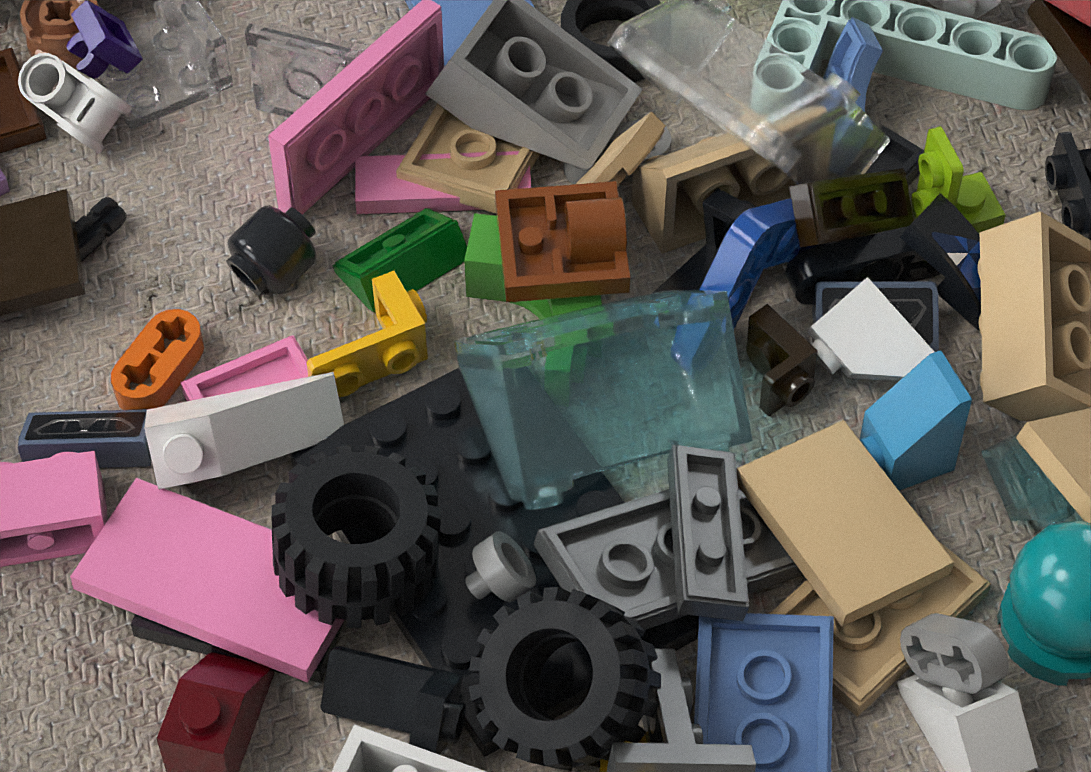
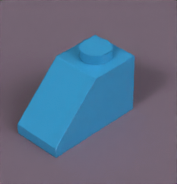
(918, 423)

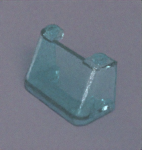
(605, 388)

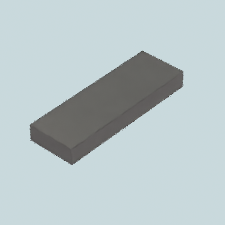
(707, 533)

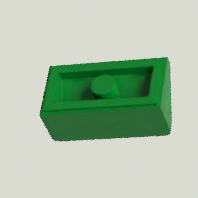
(414, 249)

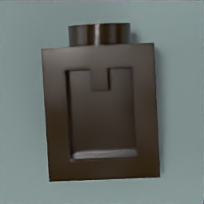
(782, 358)

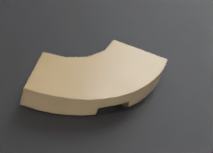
(626, 151)

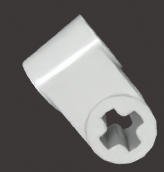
(77, 103)

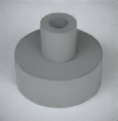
(500, 569)

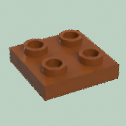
(562, 241)

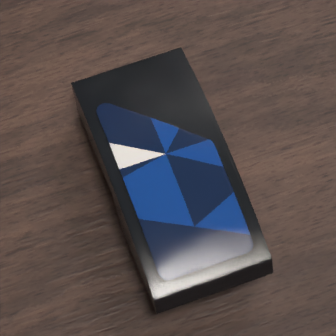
(953, 249)

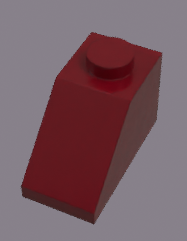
(213, 715)

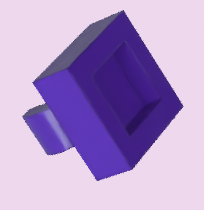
(101, 41)

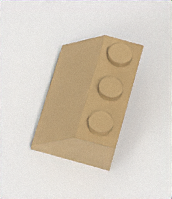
(672, 187)
(1035, 318)

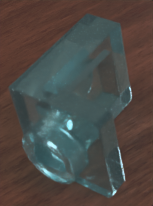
(1024, 486)

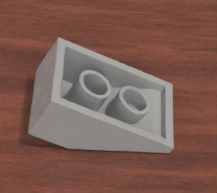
(534, 85)

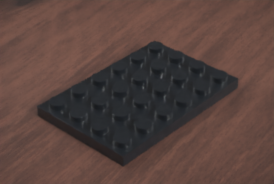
(445, 439)

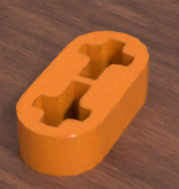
(164, 365)

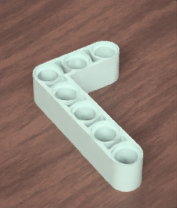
(925, 48)

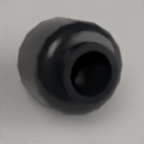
(272, 249)

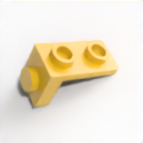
(385, 352)

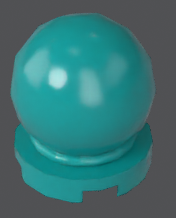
(1049, 604)

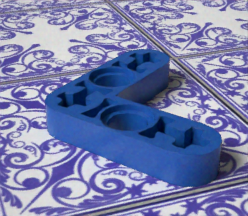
(753, 243)

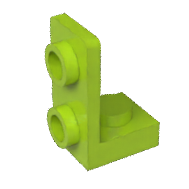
(943, 173)

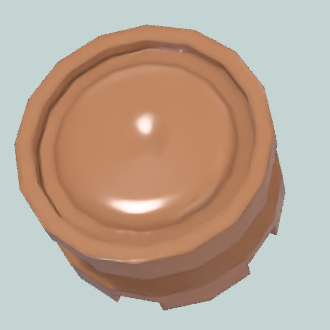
(50, 27)

